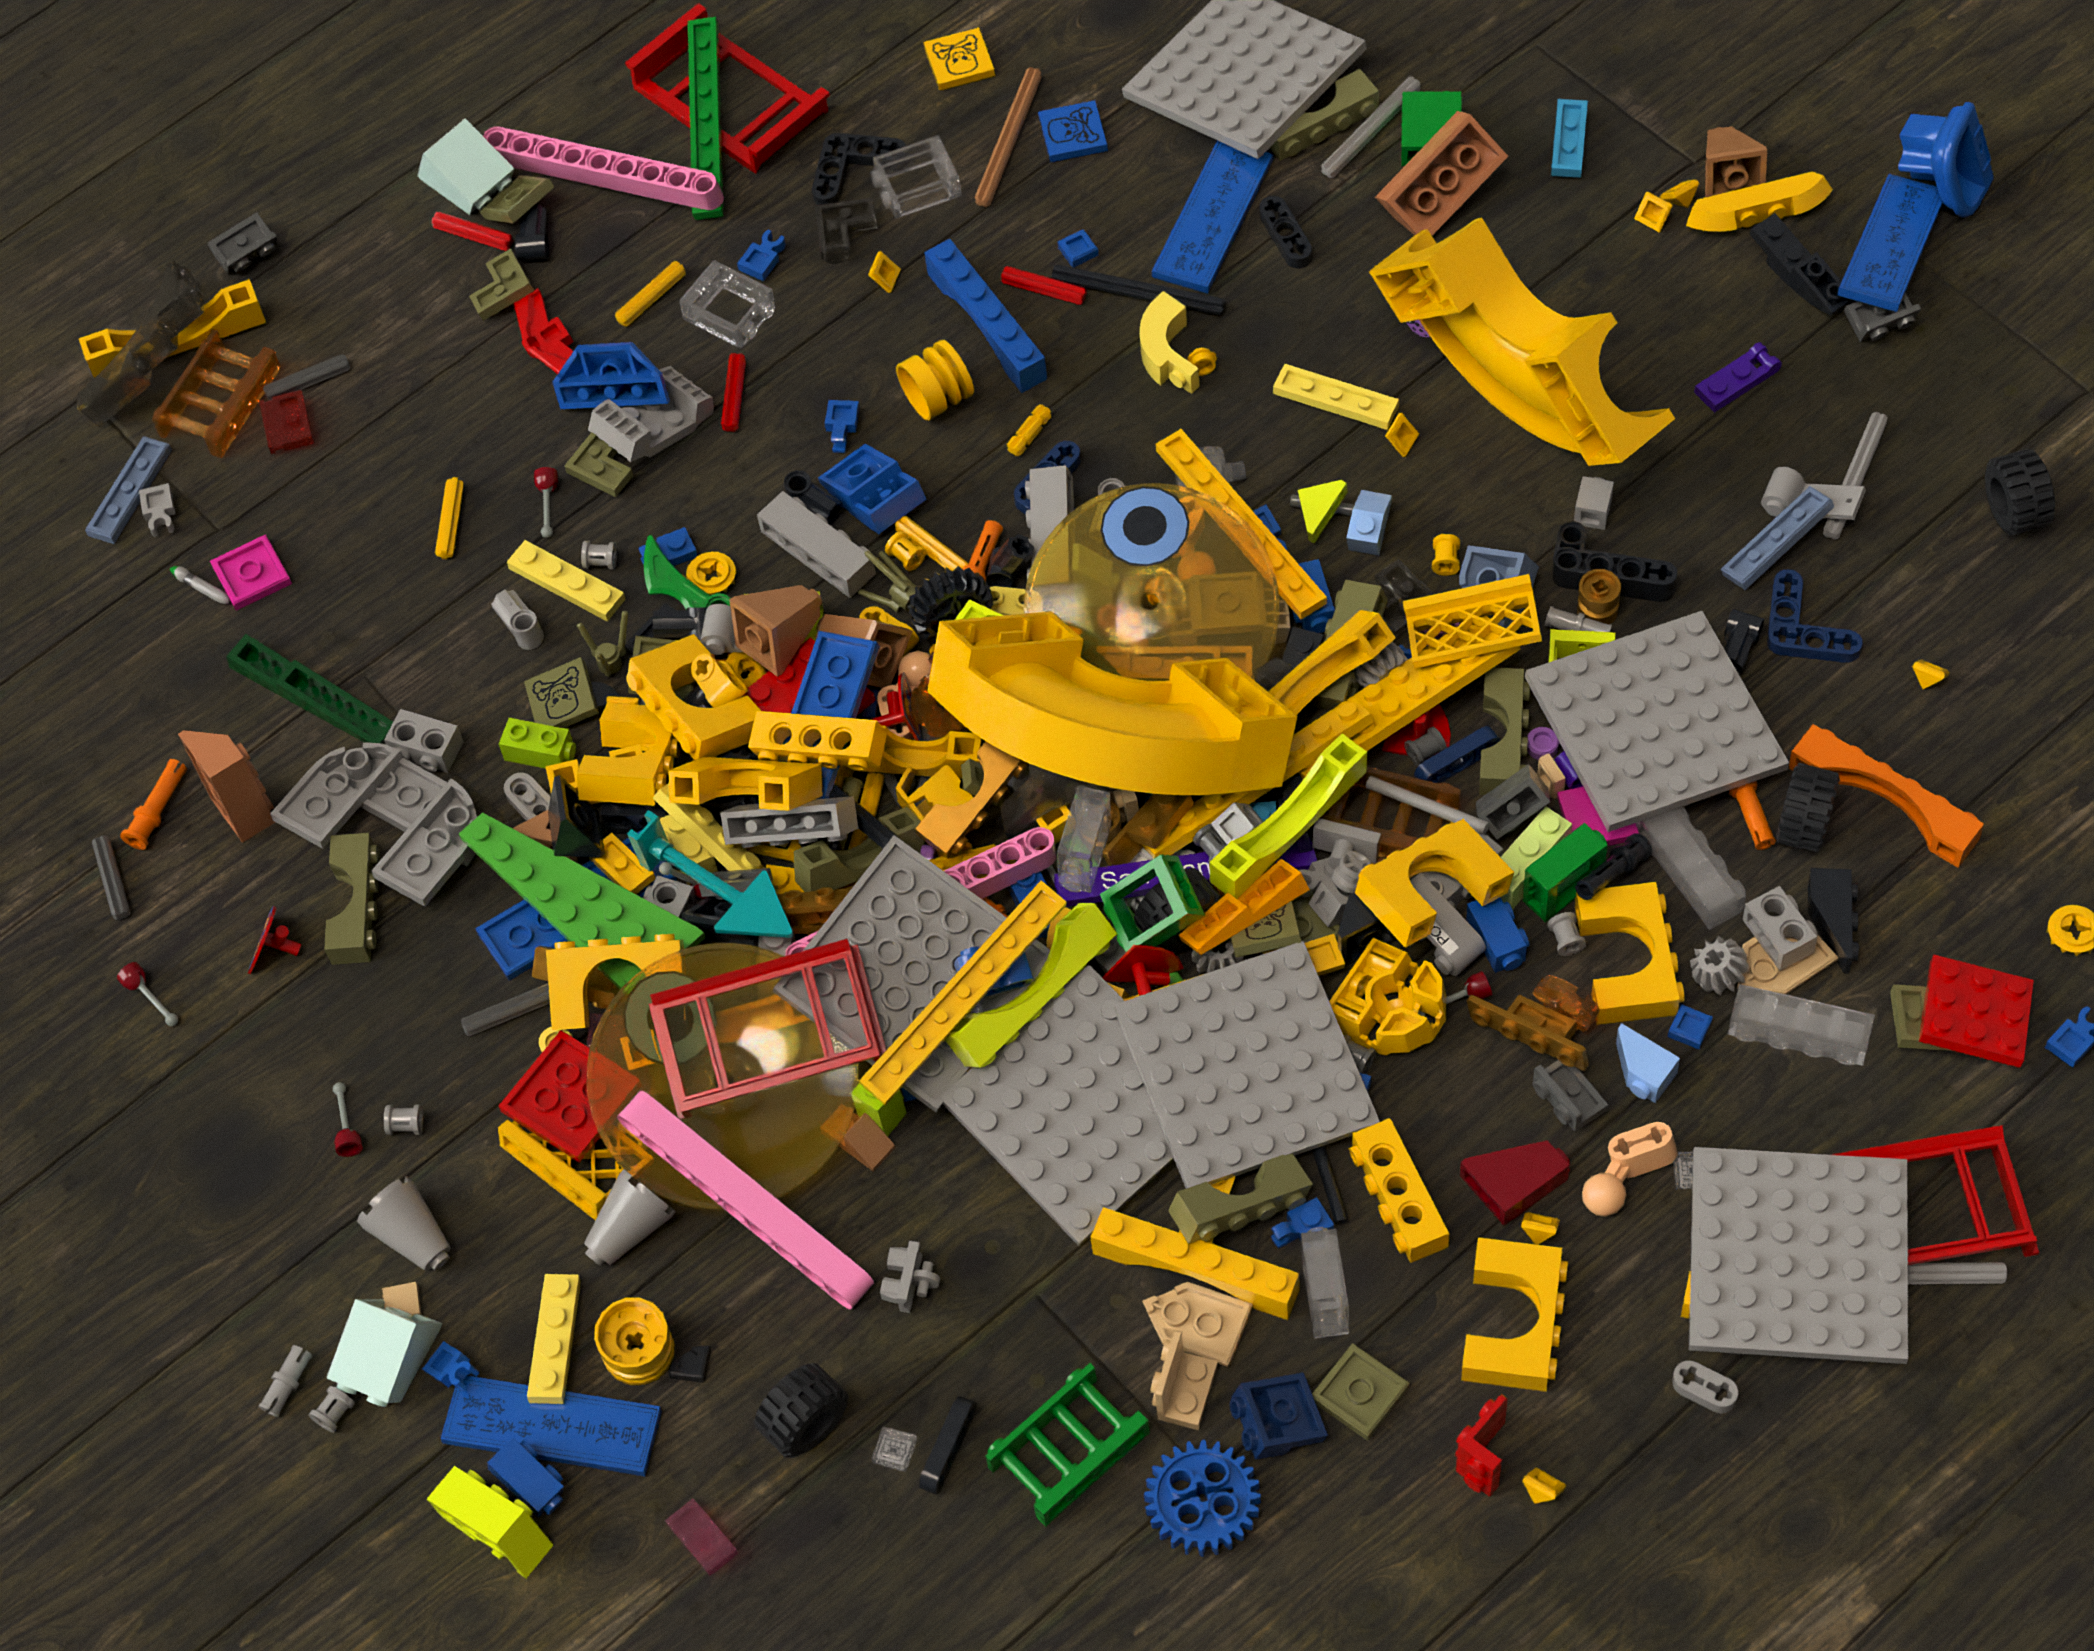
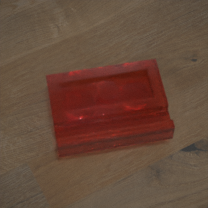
(286, 422)

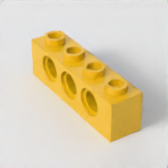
(773, 728)
(1384, 1142)

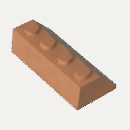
(1442, 175)
(230, 781)

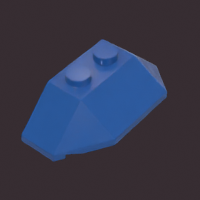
(611, 373)

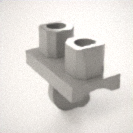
(909, 1262)

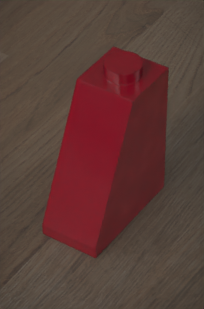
(1515, 1177)

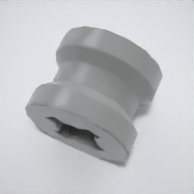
(1346, 874)

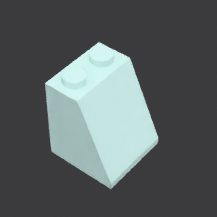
(465, 168)
(381, 1351)

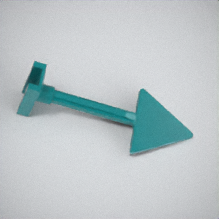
(752, 911)

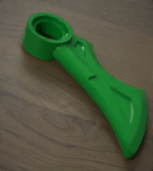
(665, 579)

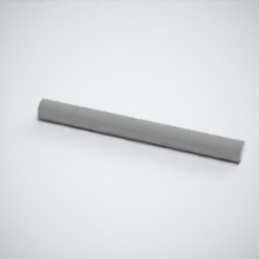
(1425, 804)

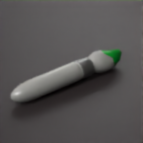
(199, 584)

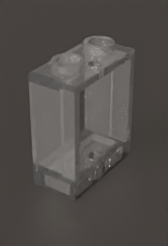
(911, 158)
(709, 286)
(1084, 839)
(1325, 1282)

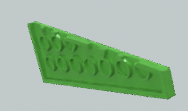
(573, 897)

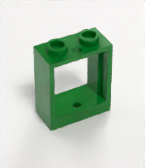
(1553, 876)
(1177, 890)

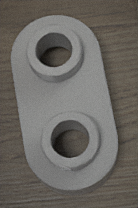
(532, 801)

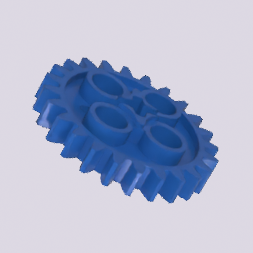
(1210, 1527)

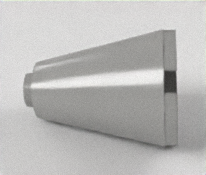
(625, 1220)
(406, 1225)

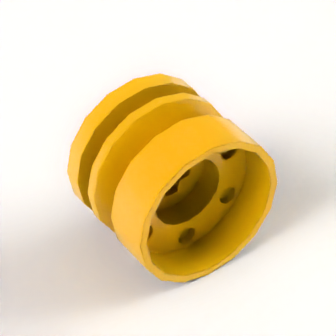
(935, 379)
(635, 1323)

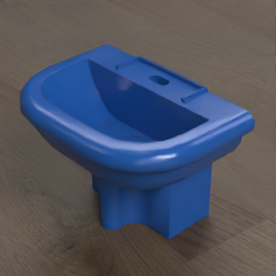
(1951, 154)

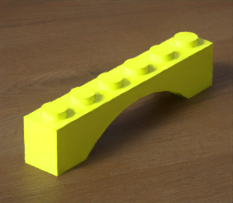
(1256, 851)
(1075, 942)

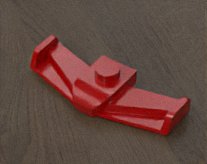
(541, 337)

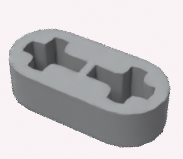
(1705, 1386)

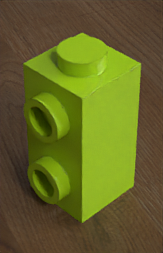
(536, 744)
(883, 1115)

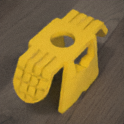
(940, 789)

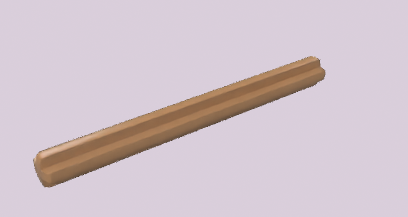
(1008, 137)

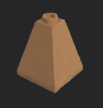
(1733, 161)
(774, 624)
(891, 639)

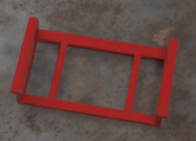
(674, 43)
(753, 975)
(1956, 1145)

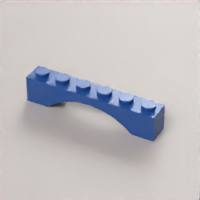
(1012, 346)

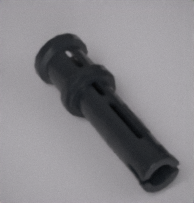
(1620, 861)

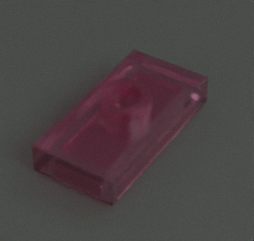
(701, 1537)

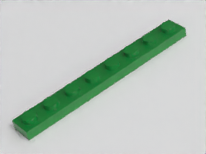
(705, 104)

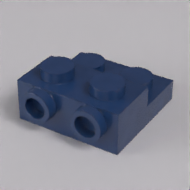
(1277, 1415)

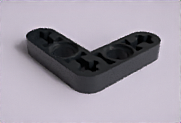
(847, 154)

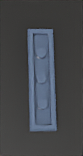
(124, 494)
(1777, 537)

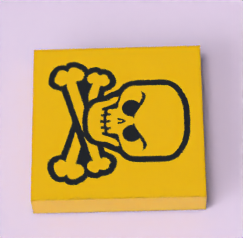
(959, 59)

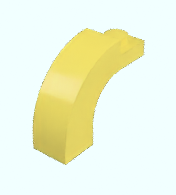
(1158, 326)

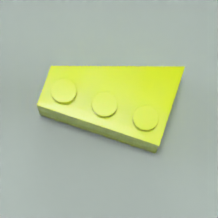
(491, 1518)

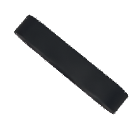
(1285, 243)
(947, 1445)

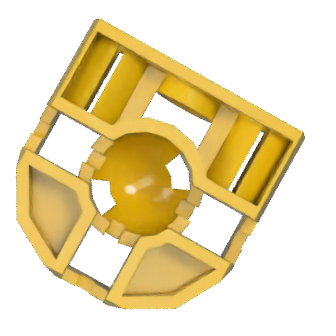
(1400, 1023)

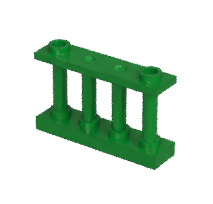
(1075, 1477)

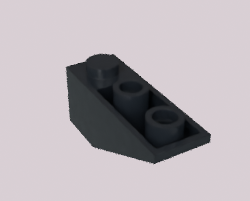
(1830, 909)

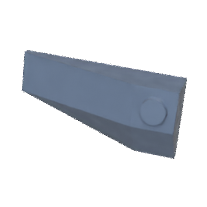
(1490, 565)

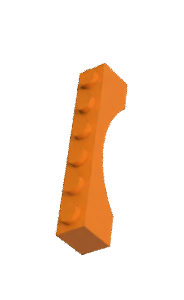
(1944, 827)

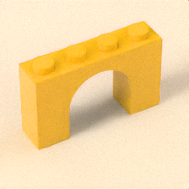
(698, 730)
(634, 777)
(776, 782)
(1452, 851)
(1638, 912)
(572, 967)
(1525, 1359)

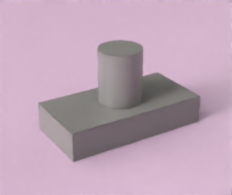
(1343, 838)

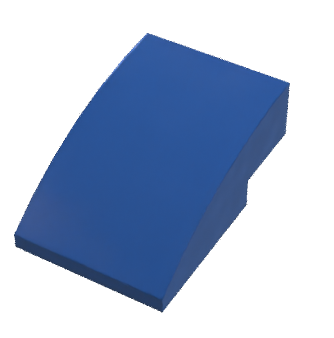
(873, 488)

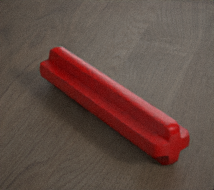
(472, 231)
(1043, 285)
(733, 392)

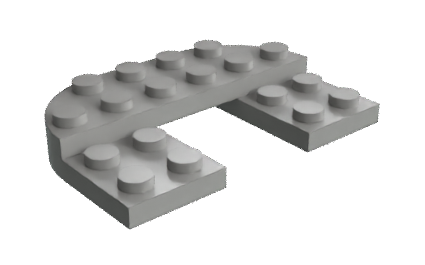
(398, 793)

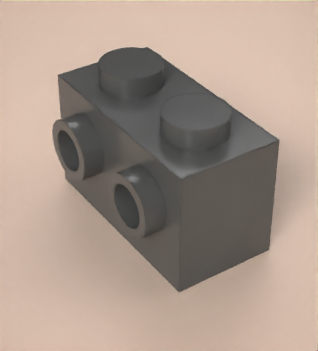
(1513, 801)

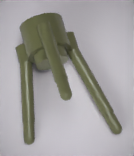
(899, 590)
(608, 655)

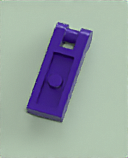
(1737, 377)

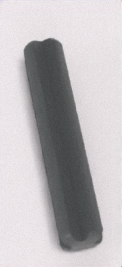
(307, 377)
(111, 877)
(506, 1010)

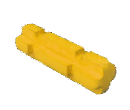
(1029, 430)

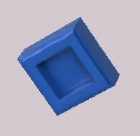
(1078, 248)
(1690, 1026)

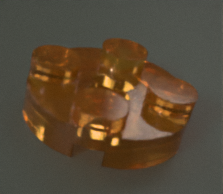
(927, 713)
(1561, 997)

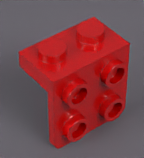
(1475, 1462)

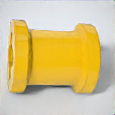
(905, 551)
(1446, 554)

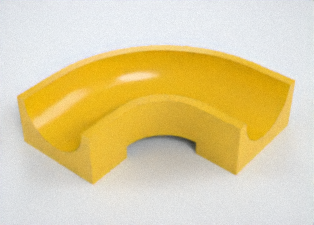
(1511, 345)
(1036, 699)

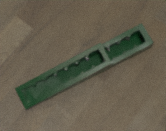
(308, 690)

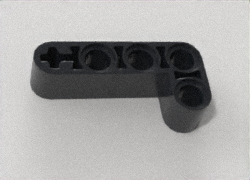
(1652, 578)

